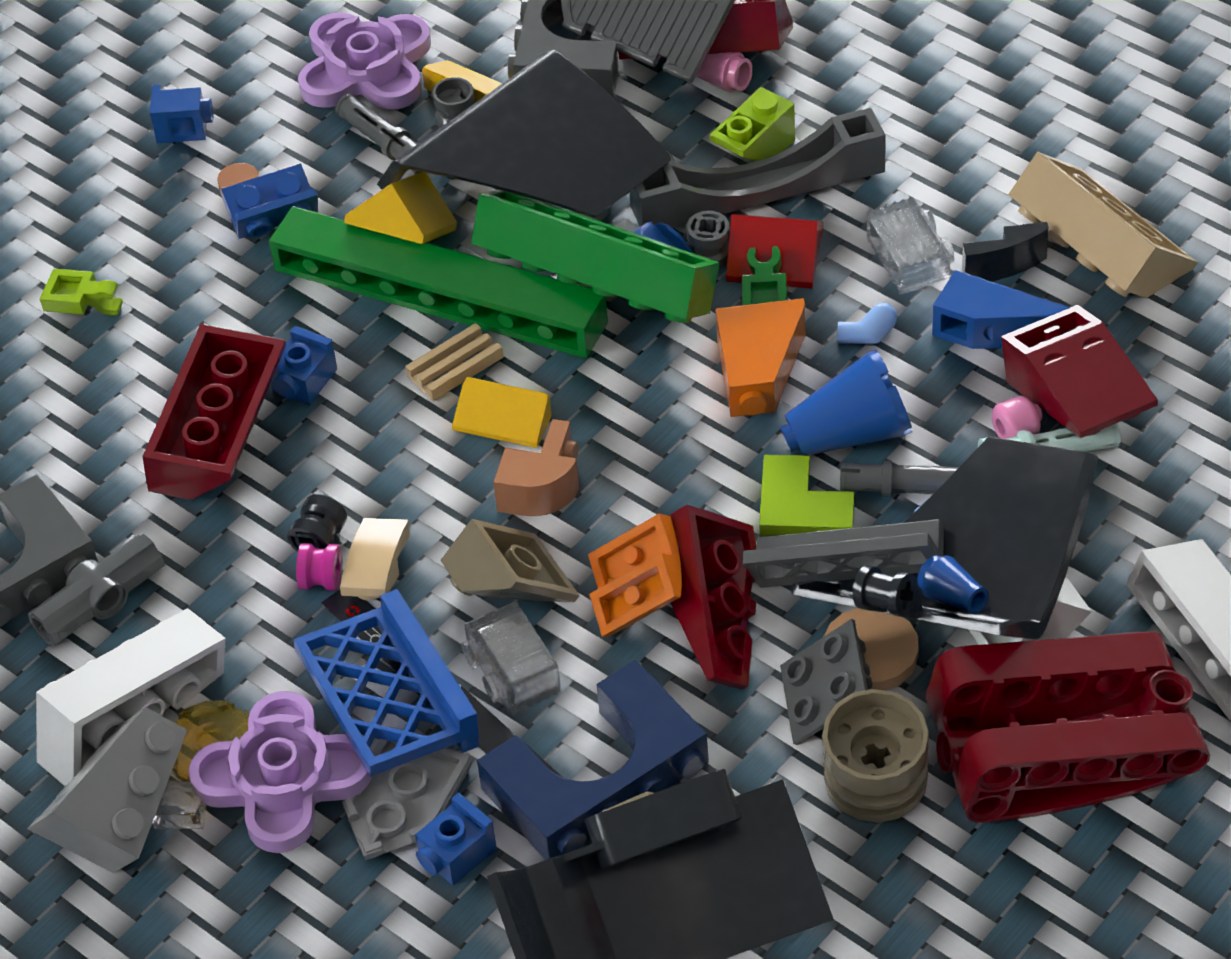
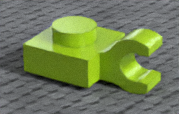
(74, 290)

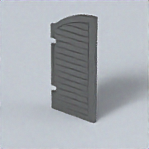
(653, 28)

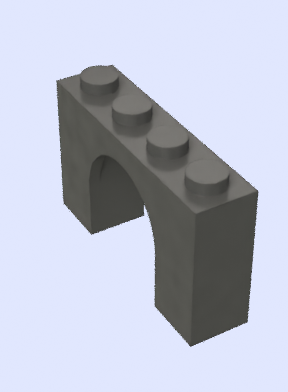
(534, 39)
(50, 542)

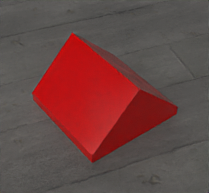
(796, 239)

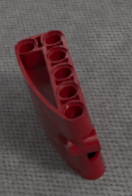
(1061, 723)

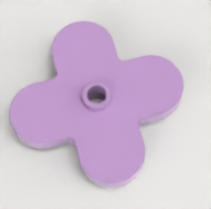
(365, 60)
(278, 771)

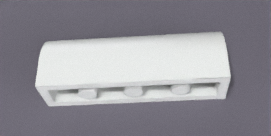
(1190, 602)

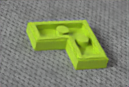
(791, 507)

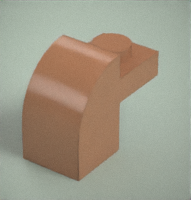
(539, 482)

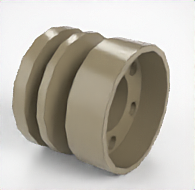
(875, 755)

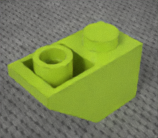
(758, 127)

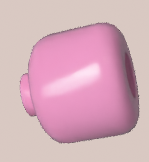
(1016, 415)

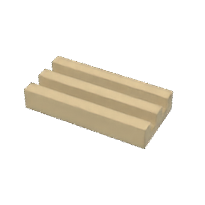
(450, 358)

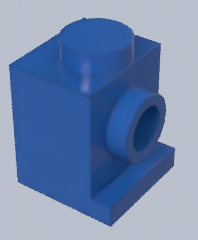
(180, 114)
(304, 366)
(456, 840)

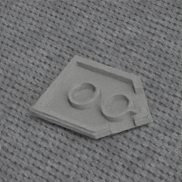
(404, 799)

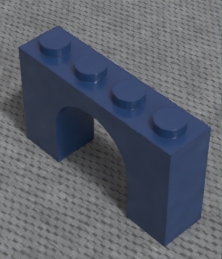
(553, 808)

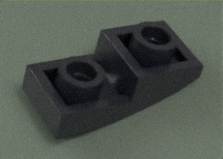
(1018, 251)

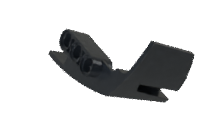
(670, 880)

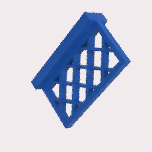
(426, 674)

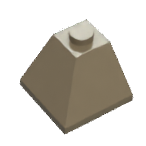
(505, 565)

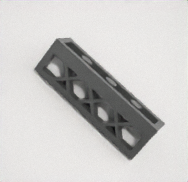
(843, 552)

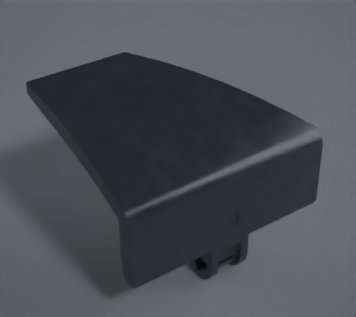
(543, 138)
(1008, 522)

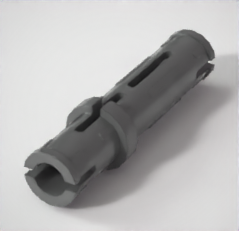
(392, 140)
(893, 478)

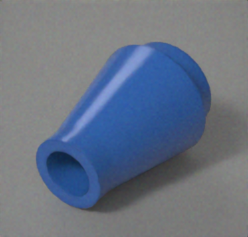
(949, 583)

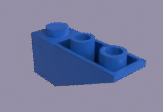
(981, 311)

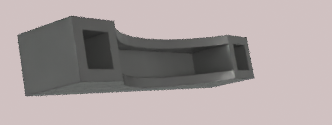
(836, 153)

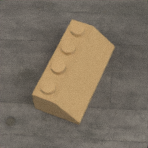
(1098, 227)

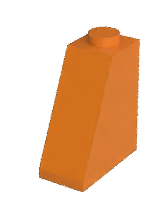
(758, 352)

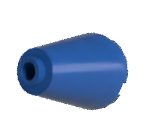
(848, 411)

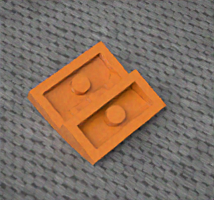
(636, 574)

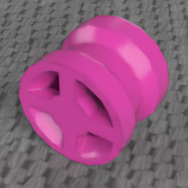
(319, 567)

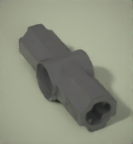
(96, 589)

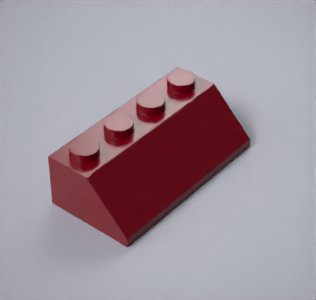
(210, 411)

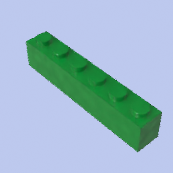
(595, 255)

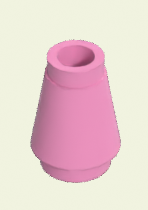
(727, 71)

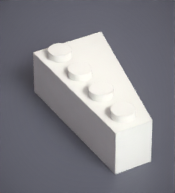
(149, 671)

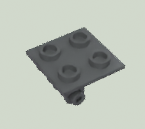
(822, 678)

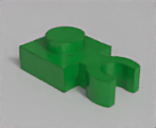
(766, 283)

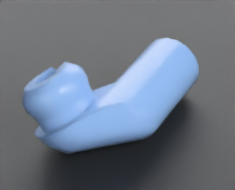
(871, 328)

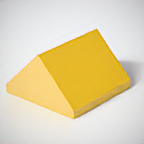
(405, 210)

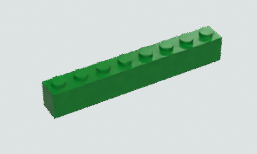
(440, 282)

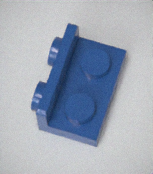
(264, 201)

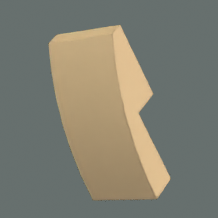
(373, 558)

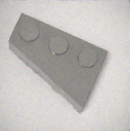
(116, 793)

